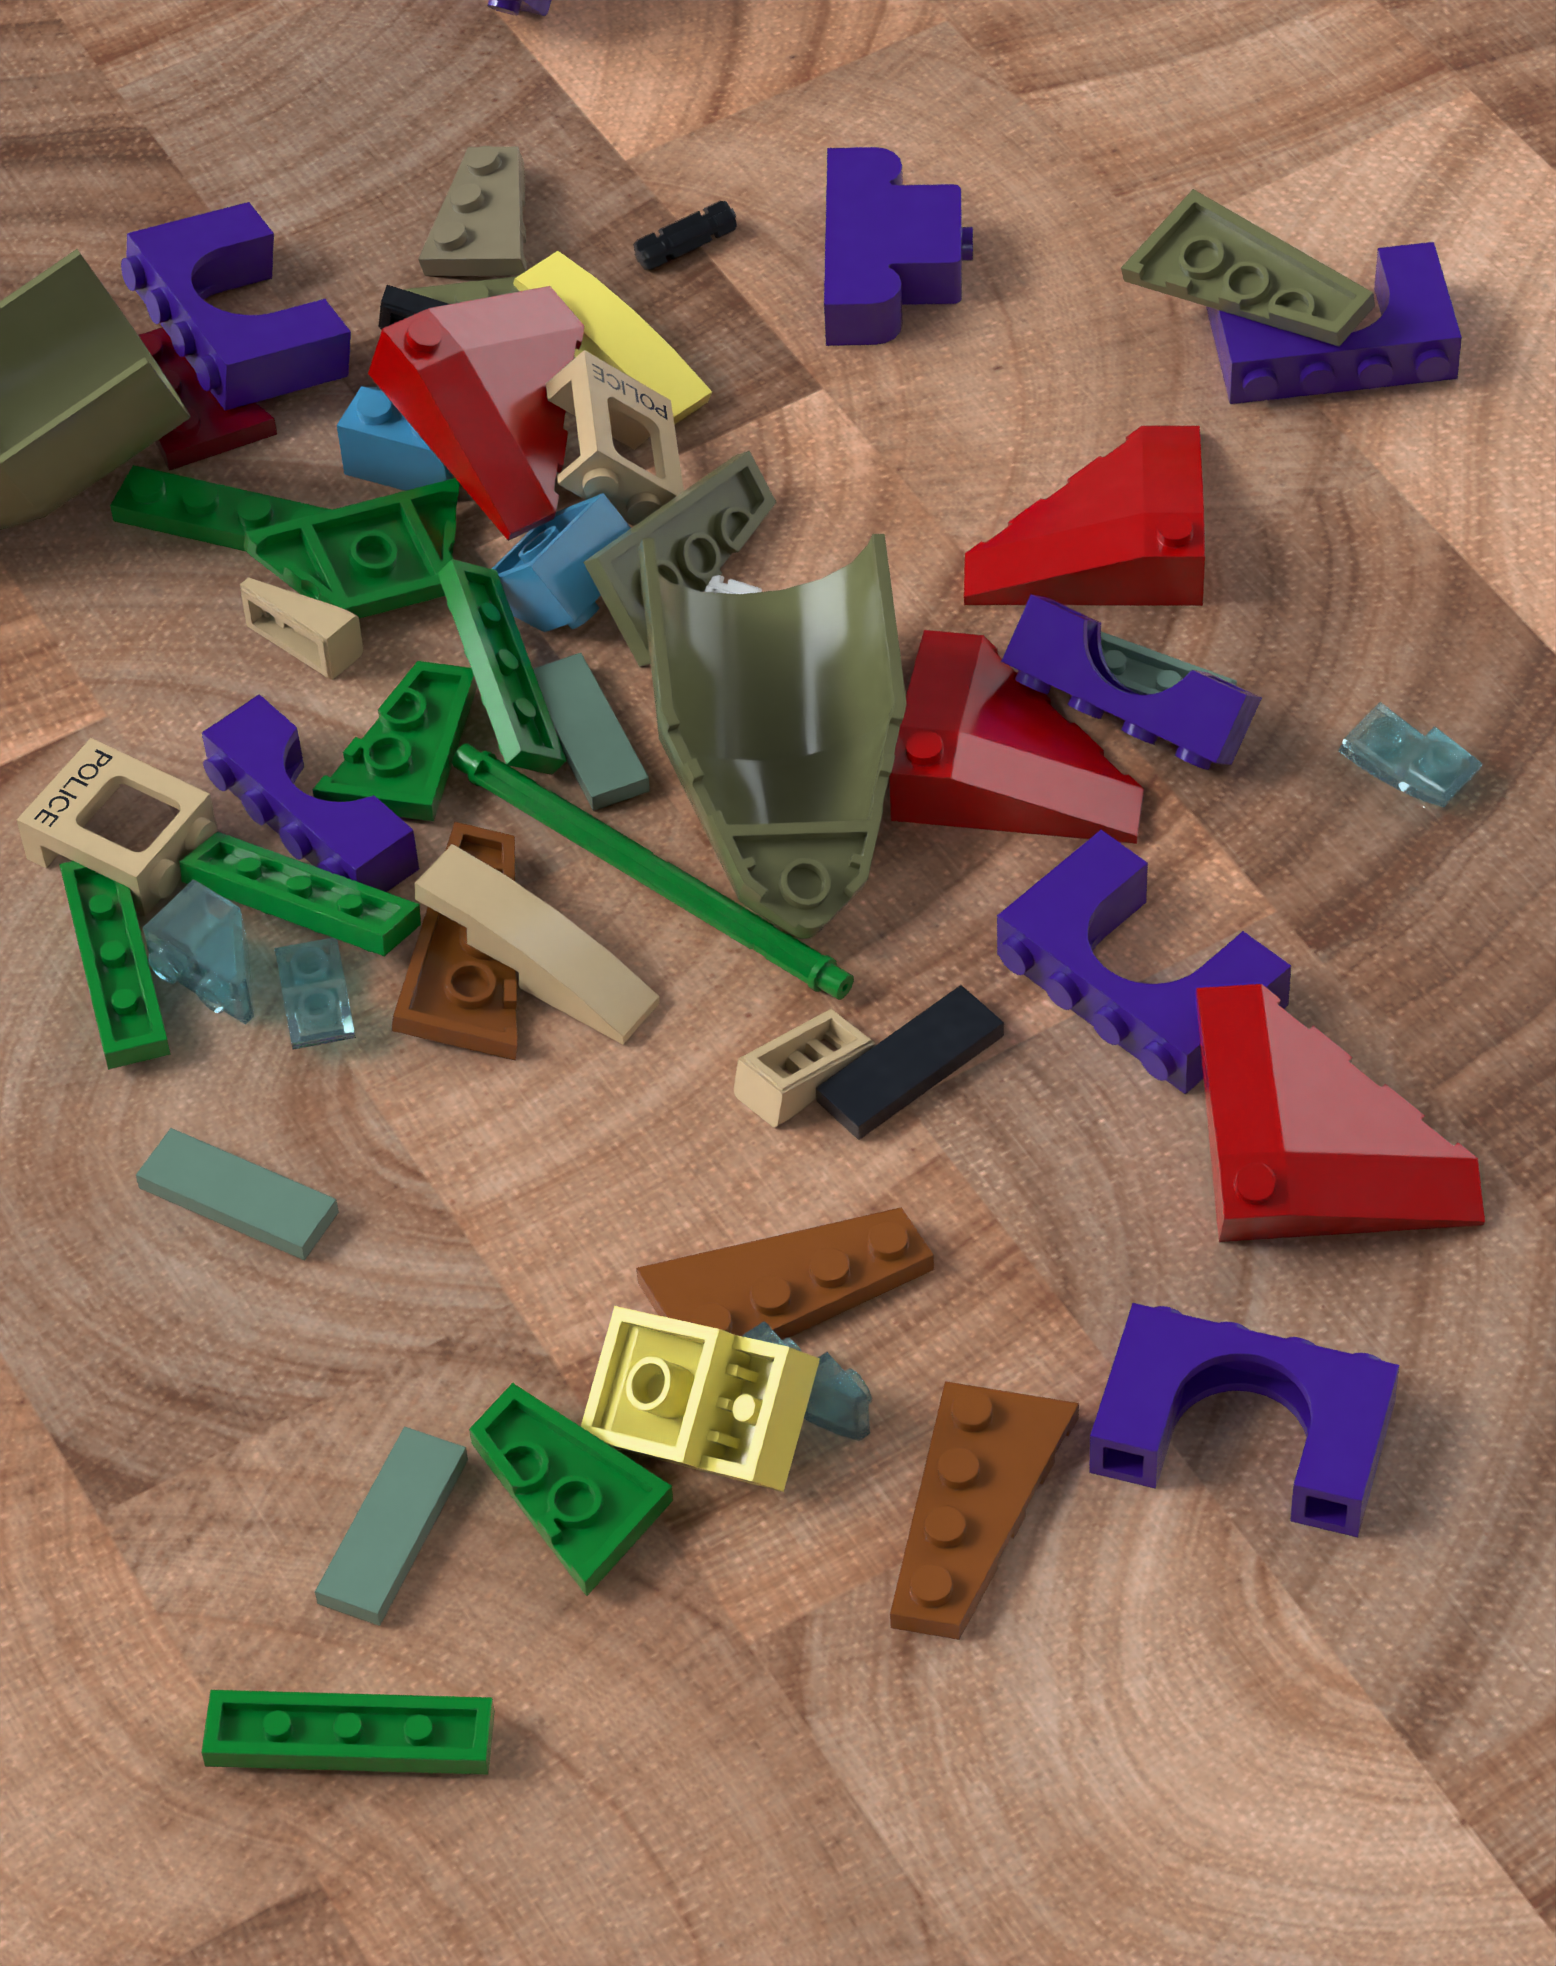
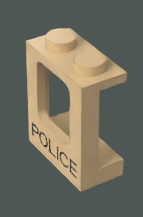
(622, 408)
(59, 813)

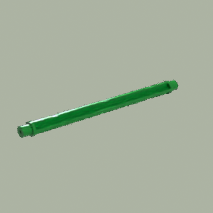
(664, 878)

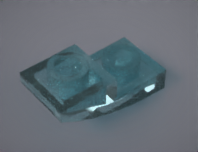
(1416, 764)
(314, 993)
(837, 1398)

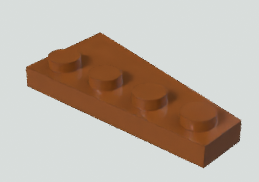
(452, 988)
(790, 1277)
(972, 1498)

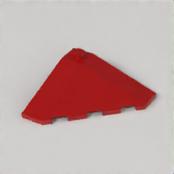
(478, 396)
(1110, 537)
(998, 754)
(1310, 1138)

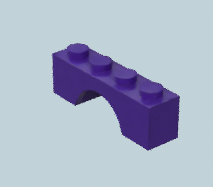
(1065, 652)
(259, 759)

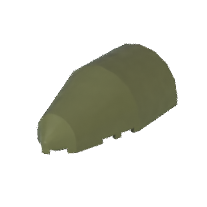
(72, 391)
(782, 727)

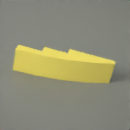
(619, 334)

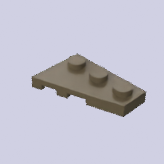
(481, 218)

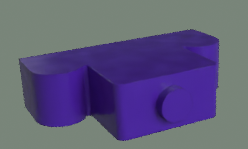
(886, 246)

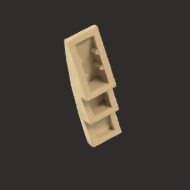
(546, 948)

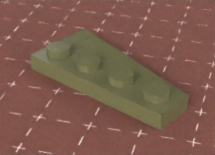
(1243, 270)
(691, 541)

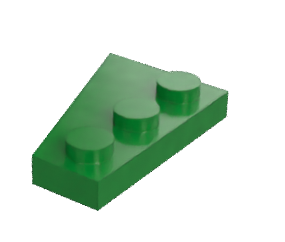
(409, 746)
(569, 1483)

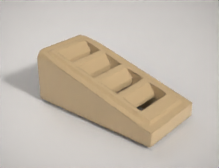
(304, 627)
(780, 1096)

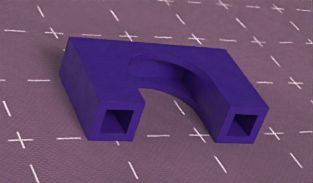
(1407, 345)
(232, 353)
(1071, 910)
(1179, 1359)

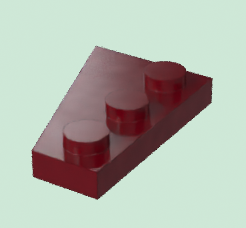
(210, 427)

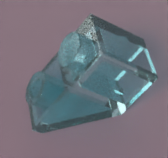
(204, 948)

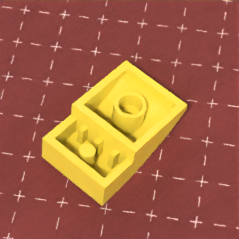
(700, 1397)

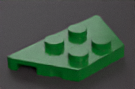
(366, 553)

